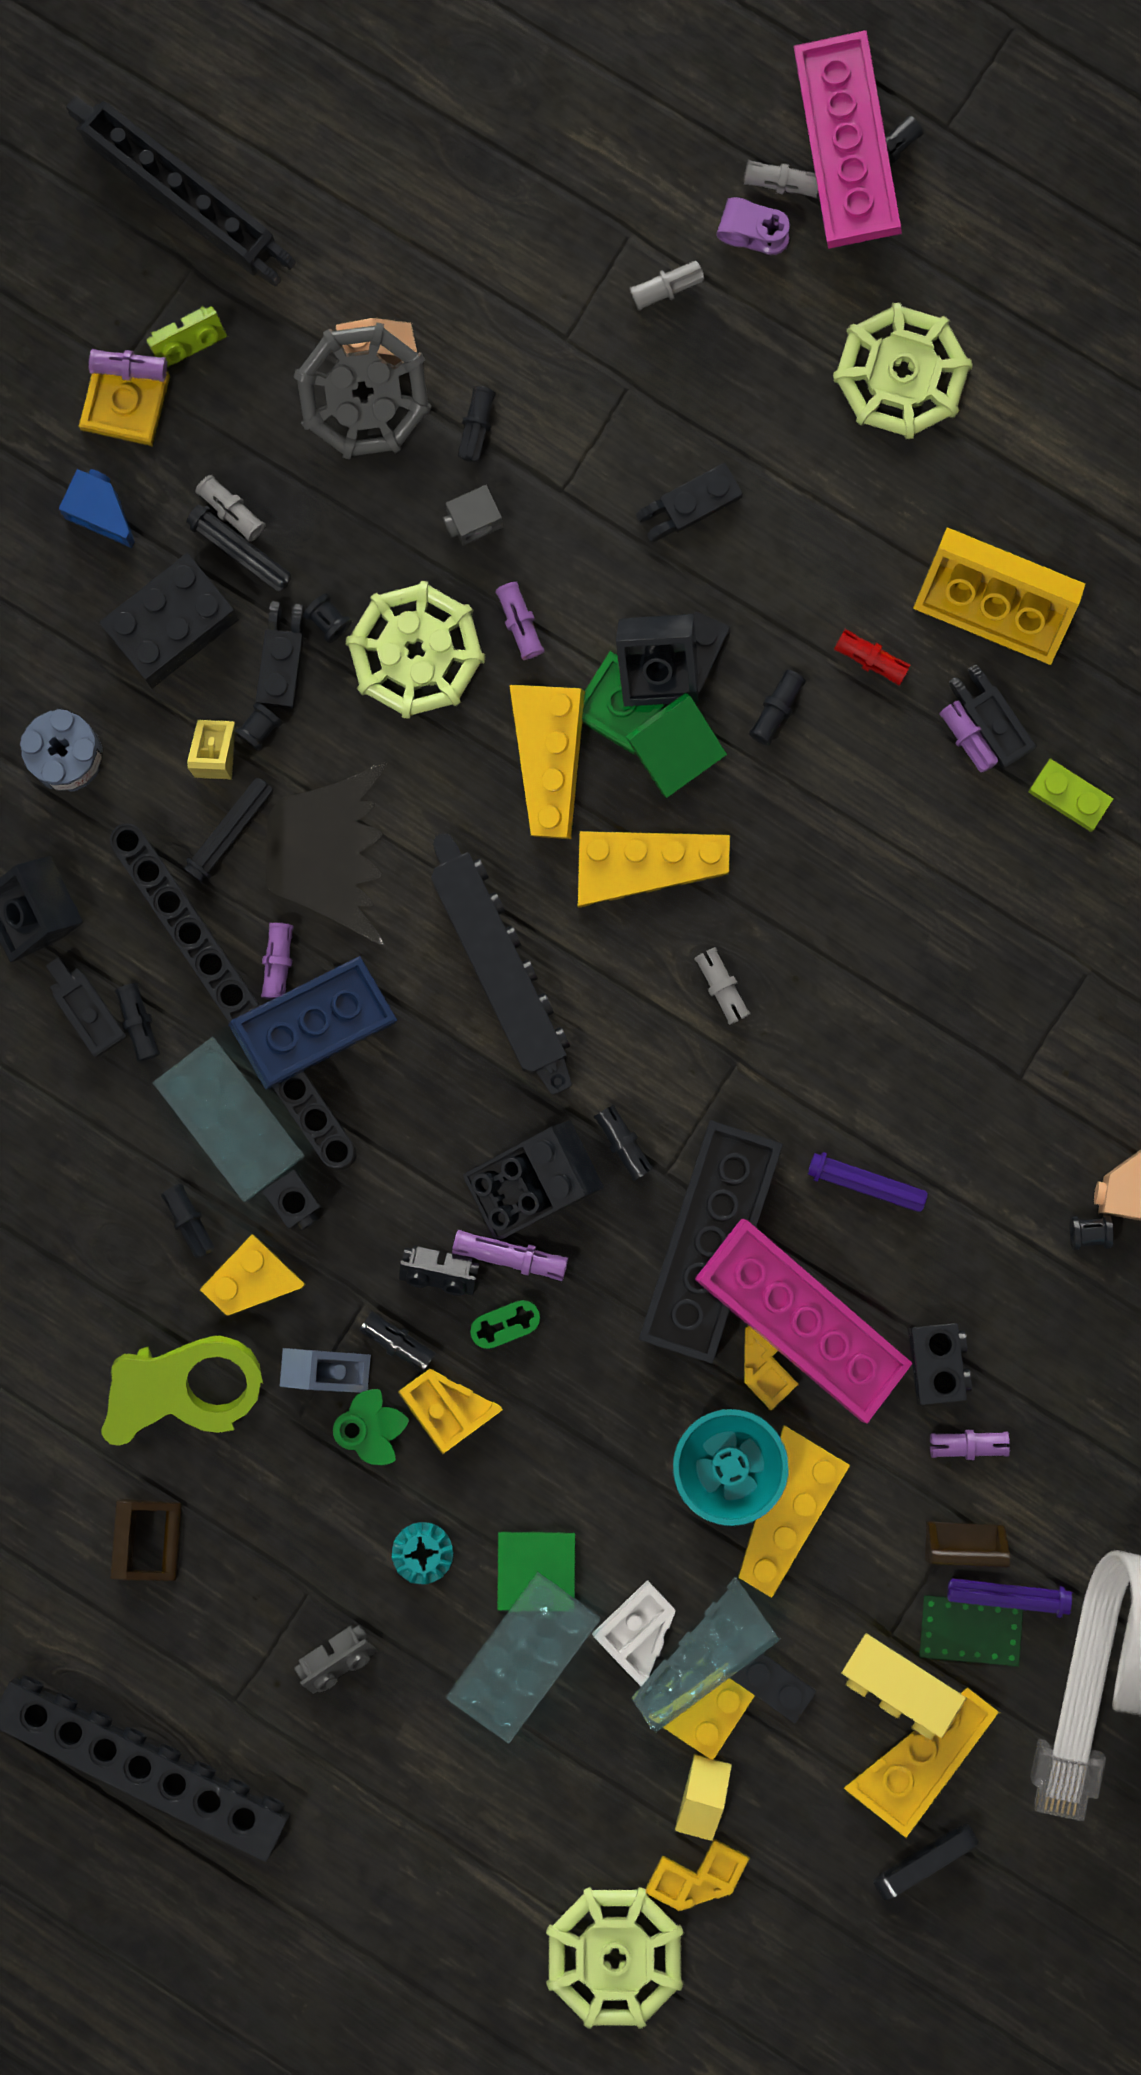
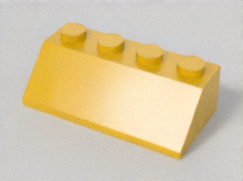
(999, 596)

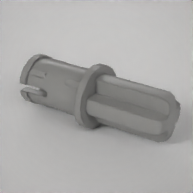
(667, 284)

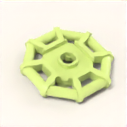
(907, 391)
(407, 629)
(598, 1940)

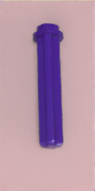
(867, 1182)
(1010, 1596)

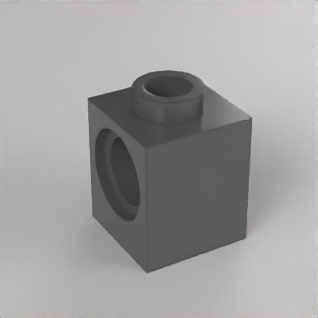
(472, 515)

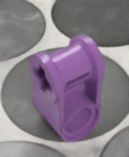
(749, 225)

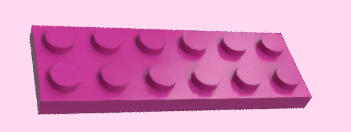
(847, 140)
(803, 1320)

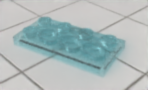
(229, 1119)
(523, 1657)

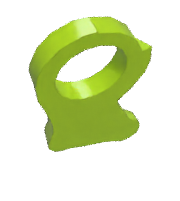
(151, 1388)

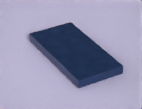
(312, 1022)

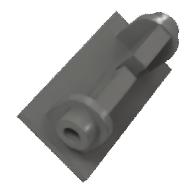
(351, 1653)

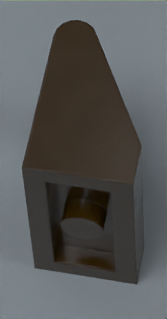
(125, 1535)
(967, 1544)

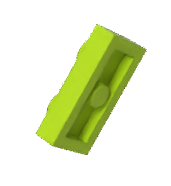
(1070, 795)

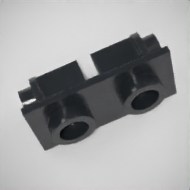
(421, 1270)

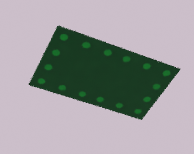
(970, 1632)

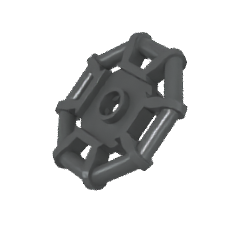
(344, 378)

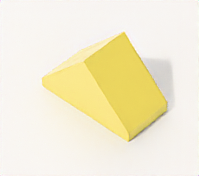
(212, 750)
(703, 1797)

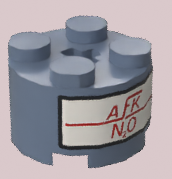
(50, 732)

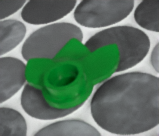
(376, 1426)

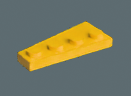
(549, 745)
(635, 863)
(784, 1529)
(918, 1768)

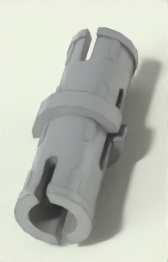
(781, 178)
(230, 508)
(722, 985)

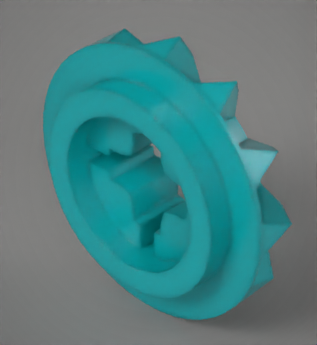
(434, 1539)

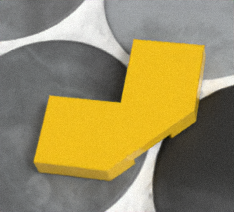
(762, 1372)
(685, 1888)

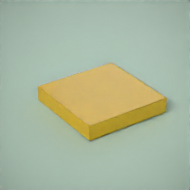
(123, 407)

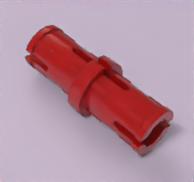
(872, 657)

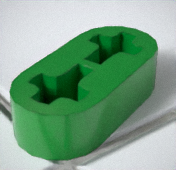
(501, 1315)

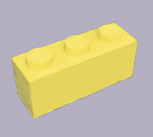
(903, 1687)

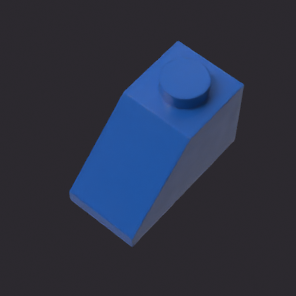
(96, 506)

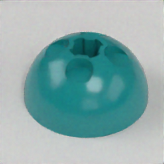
(741, 1492)

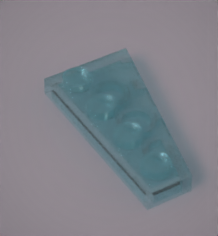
(715, 1650)

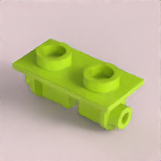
(199, 331)

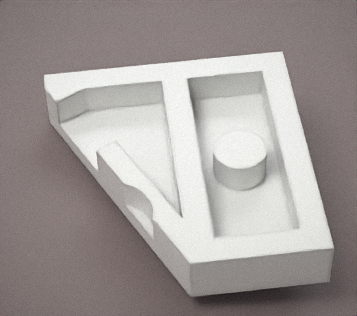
(637, 1631)

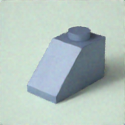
(324, 1370)

